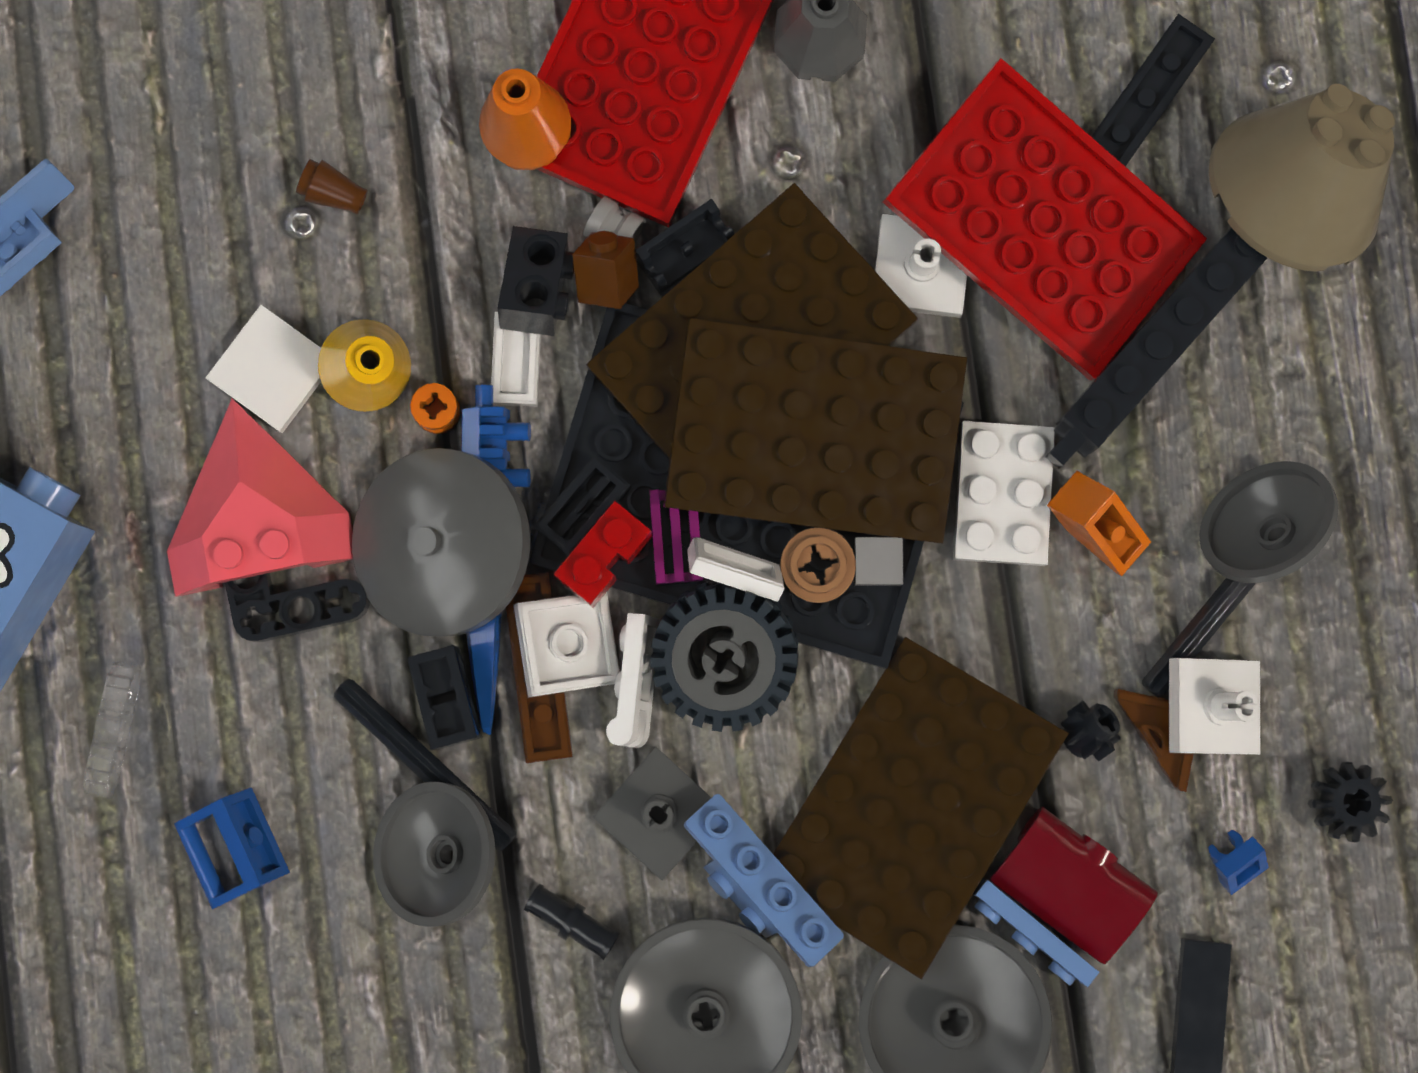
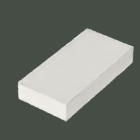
(515, 367)
(735, 569)

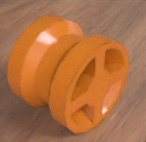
(443, 418)

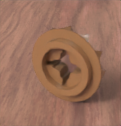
(829, 546)

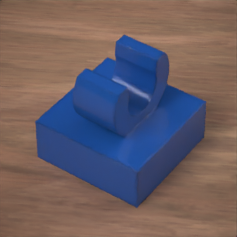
(1241, 864)

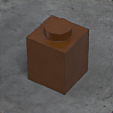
(605, 269)

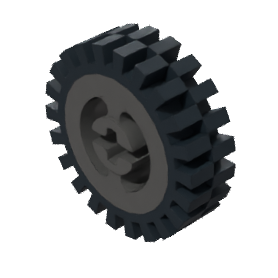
(698, 690)

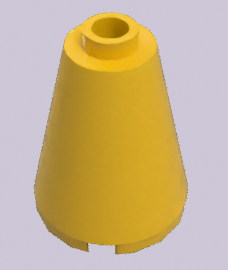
(349, 380)

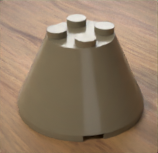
(1306, 177)

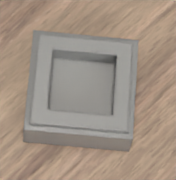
(878, 561)

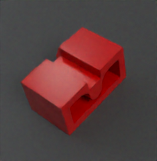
(611, 538)

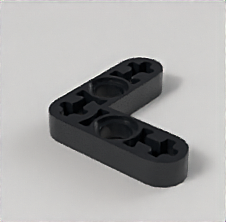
(262, 598)

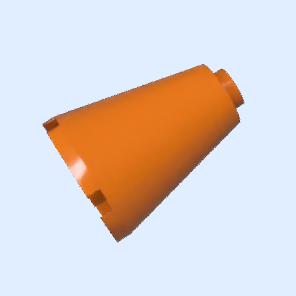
(524, 121)

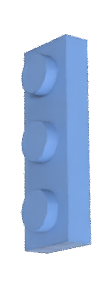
(1033, 935)

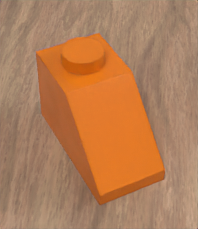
(1099, 522)

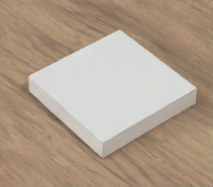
(269, 369)
(566, 645)

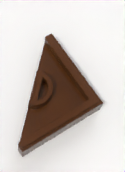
(1151, 721)

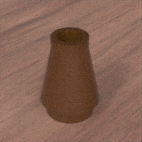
(330, 188)

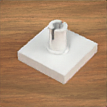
(918, 270)
(1214, 706)

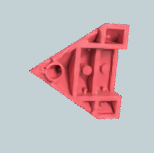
(254, 513)

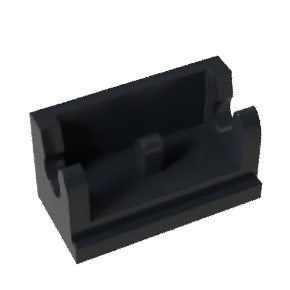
(683, 247)

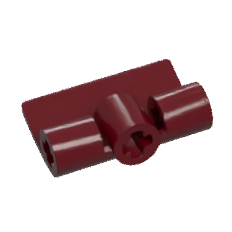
(1074, 885)

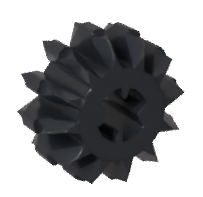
(1334, 811)

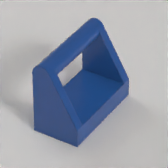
(247, 840)

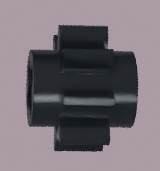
(1091, 731)

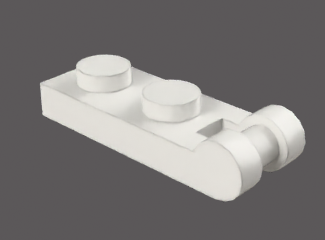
(634, 683)

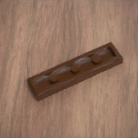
(545, 716)

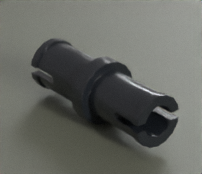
(571, 921)

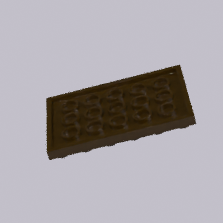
(775, 274)
(815, 431)
(916, 805)

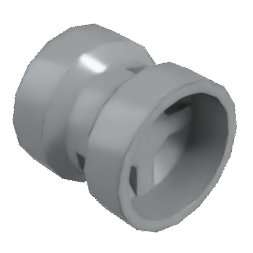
(610, 218)

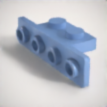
(23, 233)
(759, 883)

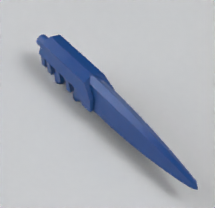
(486, 435)

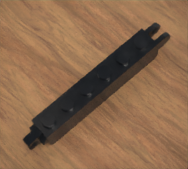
(1155, 347)

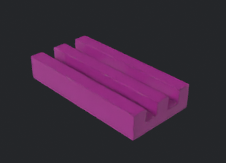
(678, 575)

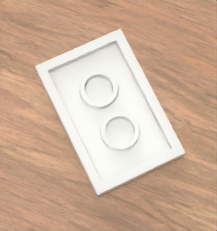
(1003, 493)

